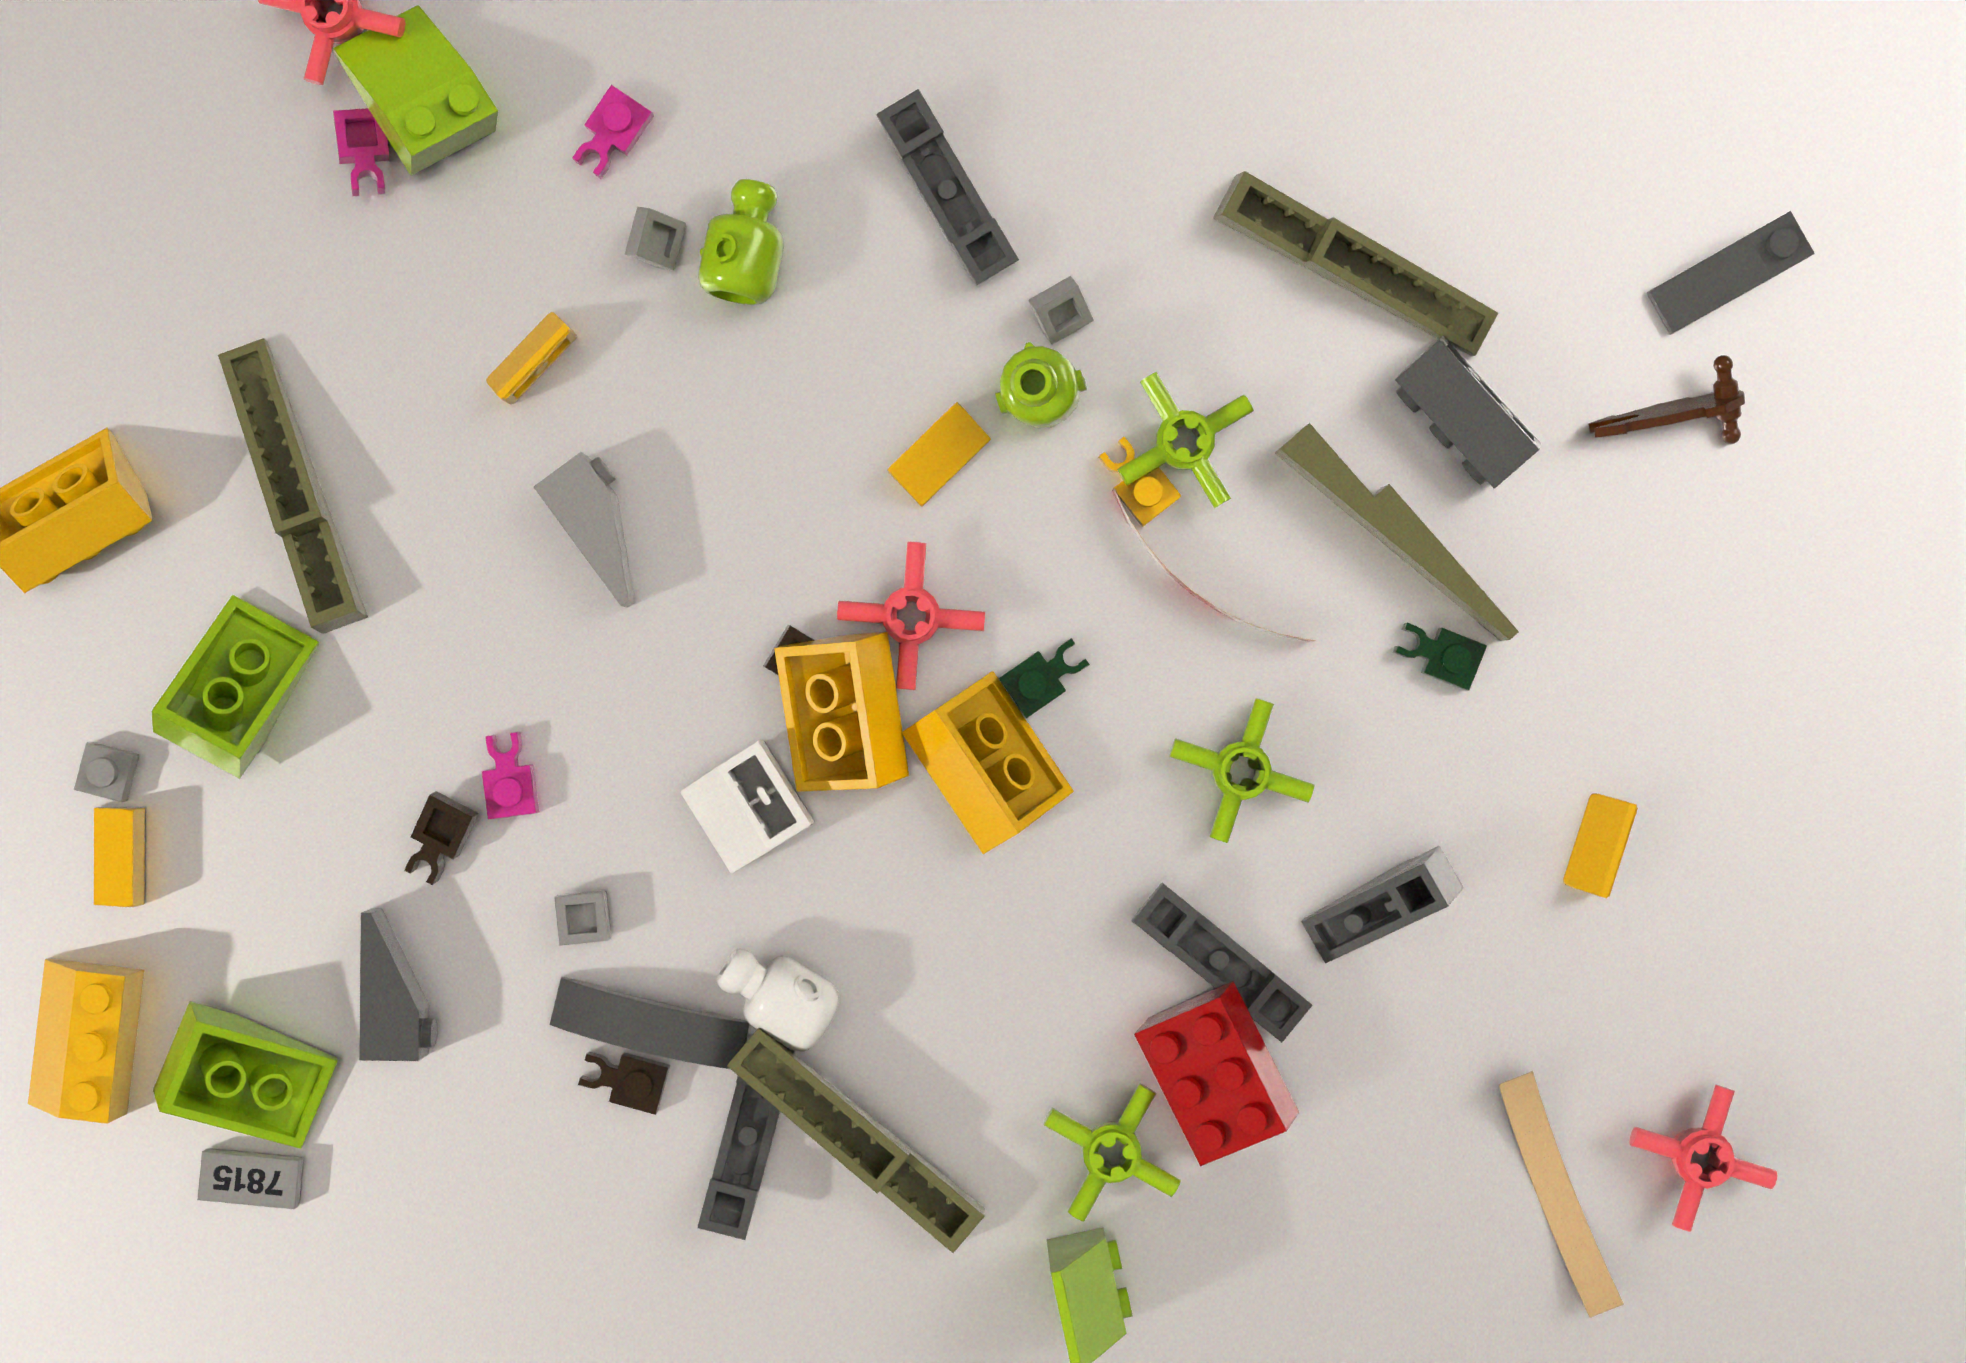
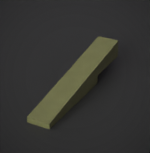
(1354, 262)
(291, 488)
(1394, 525)
(857, 1140)

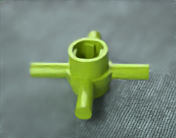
(1203, 428)
(1221, 763)
(1107, 1133)

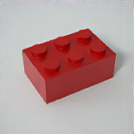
(1217, 1074)

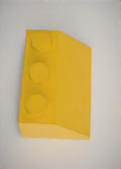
(69, 510)
(842, 712)
(988, 762)
(85, 1040)

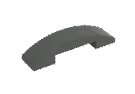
(946, 187)
(1221, 960)
(647, 1025)
(740, 1163)

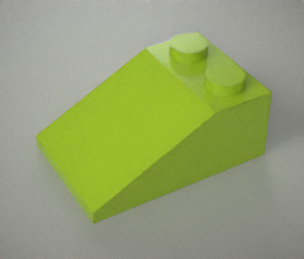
(418, 91)
(233, 686)
(242, 1077)
(1087, 1293)

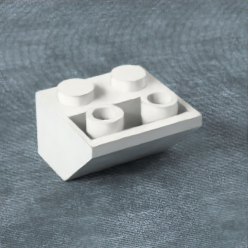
(747, 806)

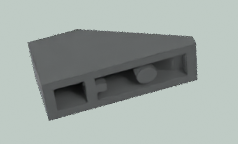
(1730, 272)
(1384, 905)
(392, 1003)

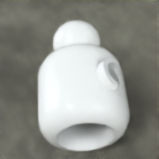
(782, 998)

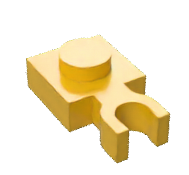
(1148, 494)

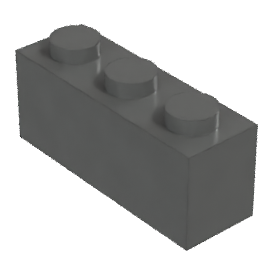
(1466, 414)

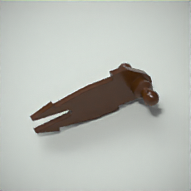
(1723, 403)

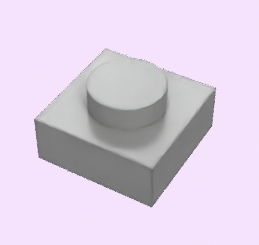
(655, 238)
(1061, 310)
(106, 772)
(582, 917)

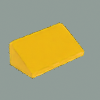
(531, 358)
(939, 454)
(1600, 845)
(119, 856)

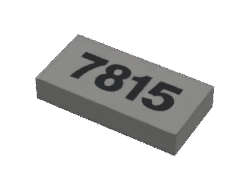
(250, 1178)

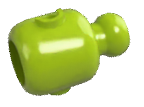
(742, 248)
(1039, 387)

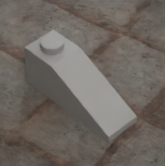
(591, 517)

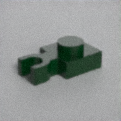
(1448, 656)
(1037, 682)

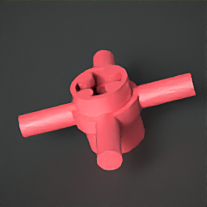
(335, 28)
(924, 630)
(1721, 1160)

